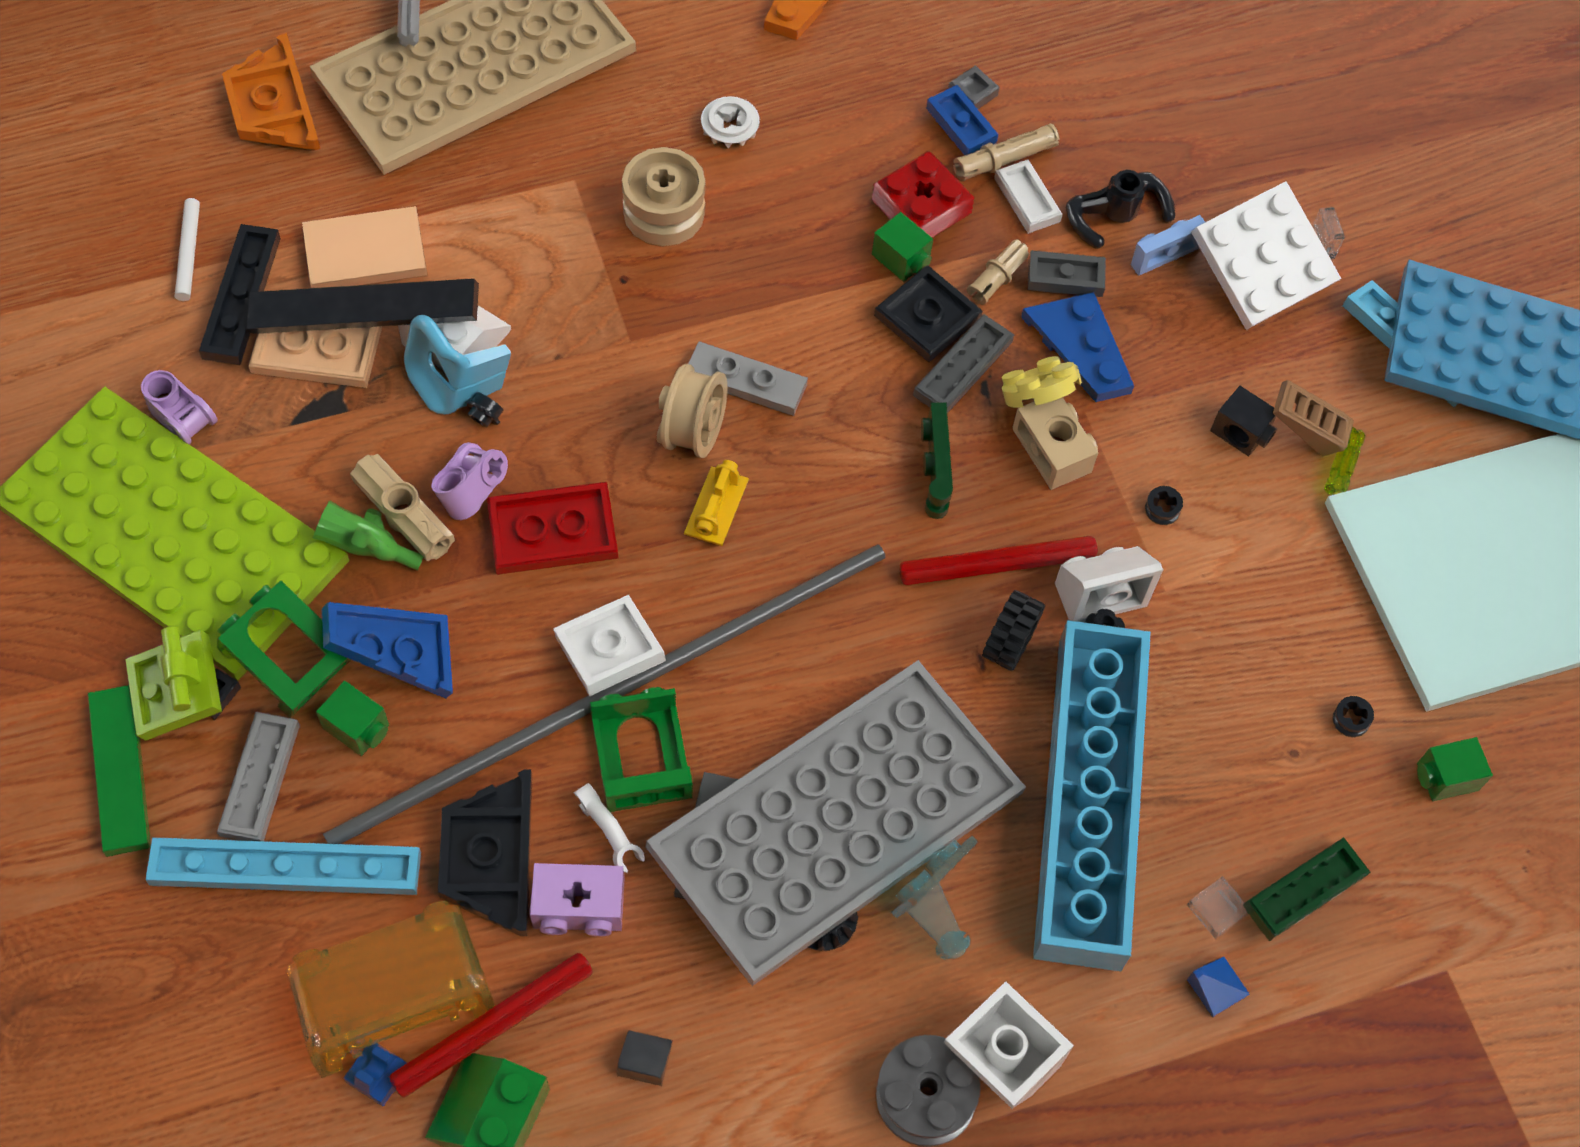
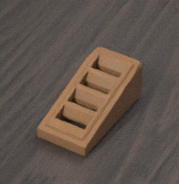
(1334, 427)

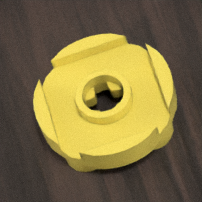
(1044, 384)

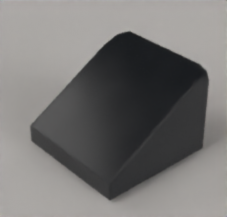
(644, 1058)

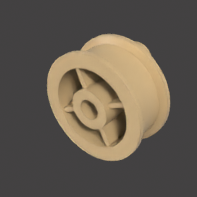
(692, 410)

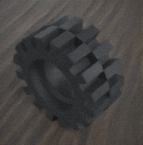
(1013, 630)

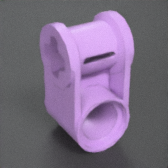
(180, 410)
(465, 480)

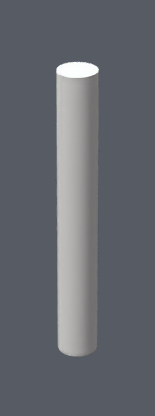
(187, 249)

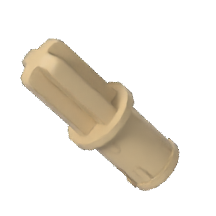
(998, 271)

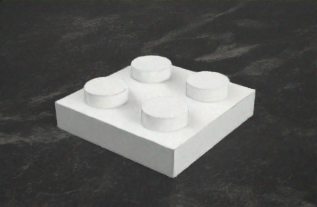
(609, 645)

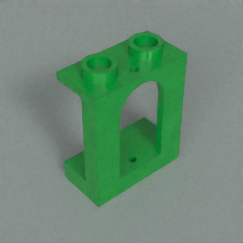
(237, 642)
(646, 789)

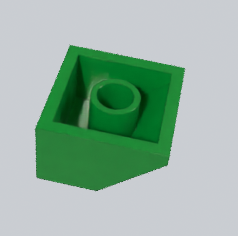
(489, 1104)

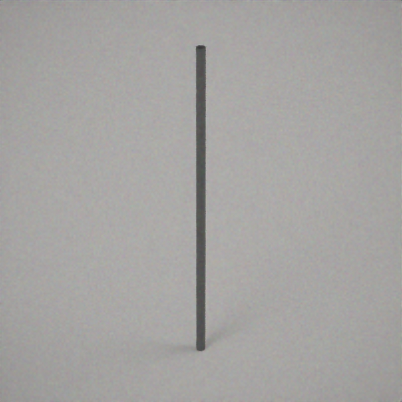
(582, 707)

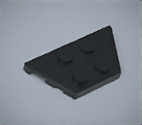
(488, 853)

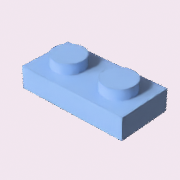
(1165, 246)

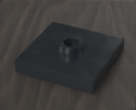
(928, 313)

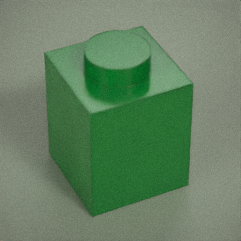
(902, 247)
(353, 718)
(1453, 769)

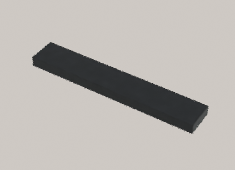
(362, 306)

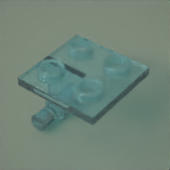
(928, 905)

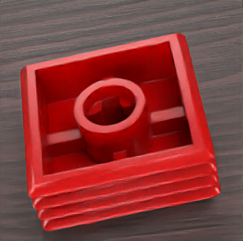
(925, 194)

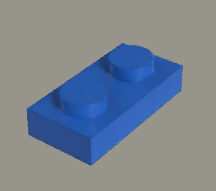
(961, 120)

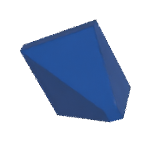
(1217, 986)

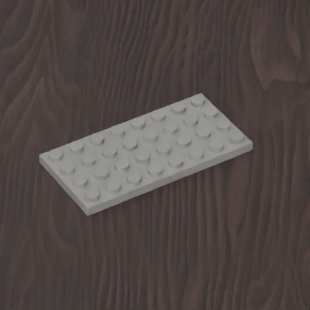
(833, 821)

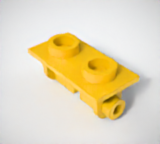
(717, 503)

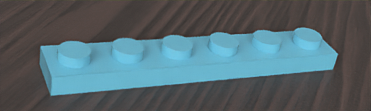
(283, 866)

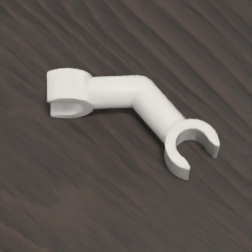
(593, 806)

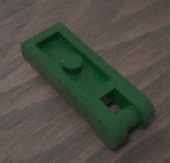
(937, 461)

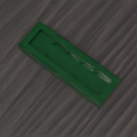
(1306, 889)

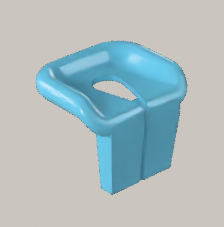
(467, 374)

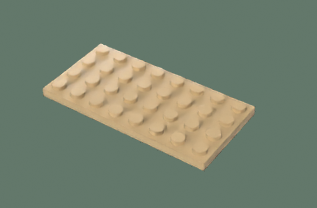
(465, 70)

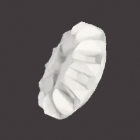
(726, 110)

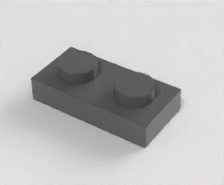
(1066, 273)

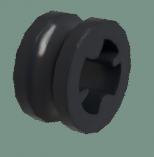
(1171, 497)
(1361, 708)

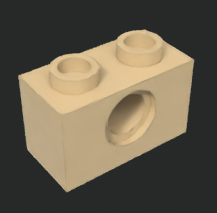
(1056, 460)

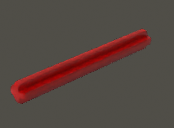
(996, 560)
(490, 1025)

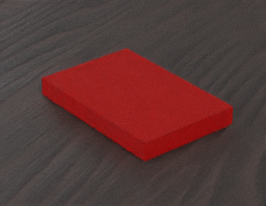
(552, 528)

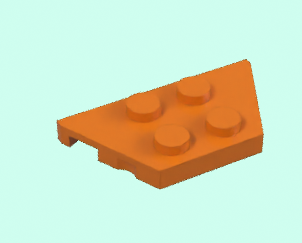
(270, 99)

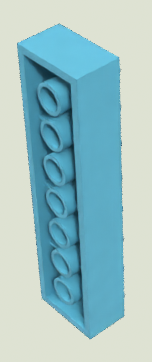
(1093, 797)

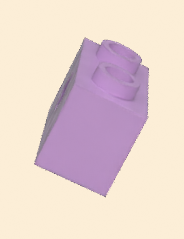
(555, 891)

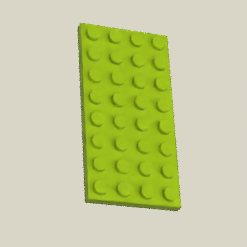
(165, 524)

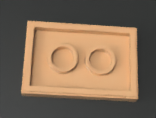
(364, 248)
(318, 355)

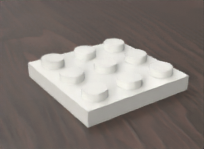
(1265, 255)

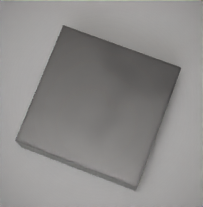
(976, 86)

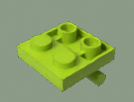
(173, 683)

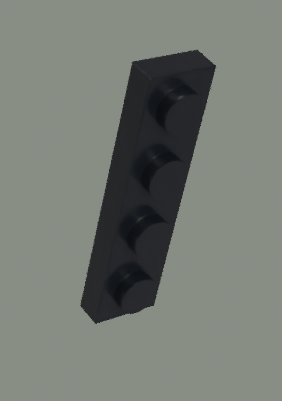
(245, 273)

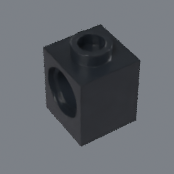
(1245, 421)

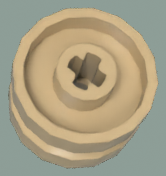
(663, 196)

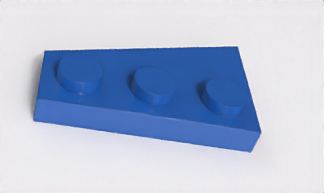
(1082, 336)
(392, 641)

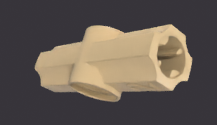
(415, 522)

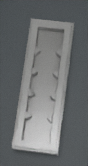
(751, 378)
(258, 778)

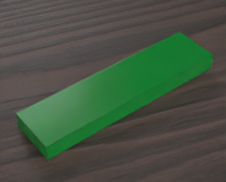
(118, 772)

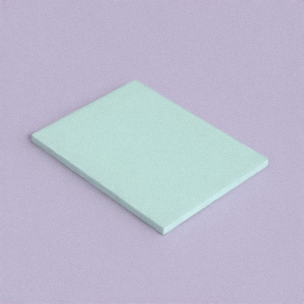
(1474, 567)

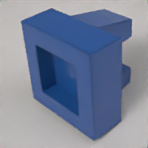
(372, 1073)

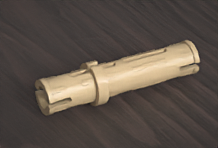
(994, 156)

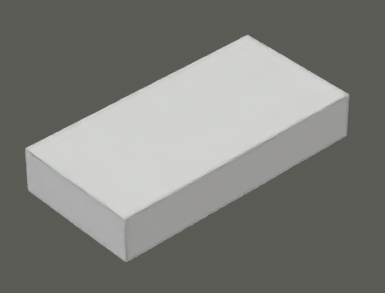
(1028, 196)

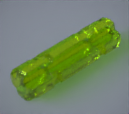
(1344, 464)

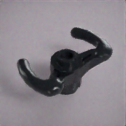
(1119, 202)

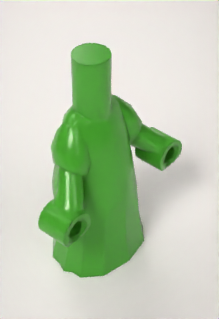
(362, 535)

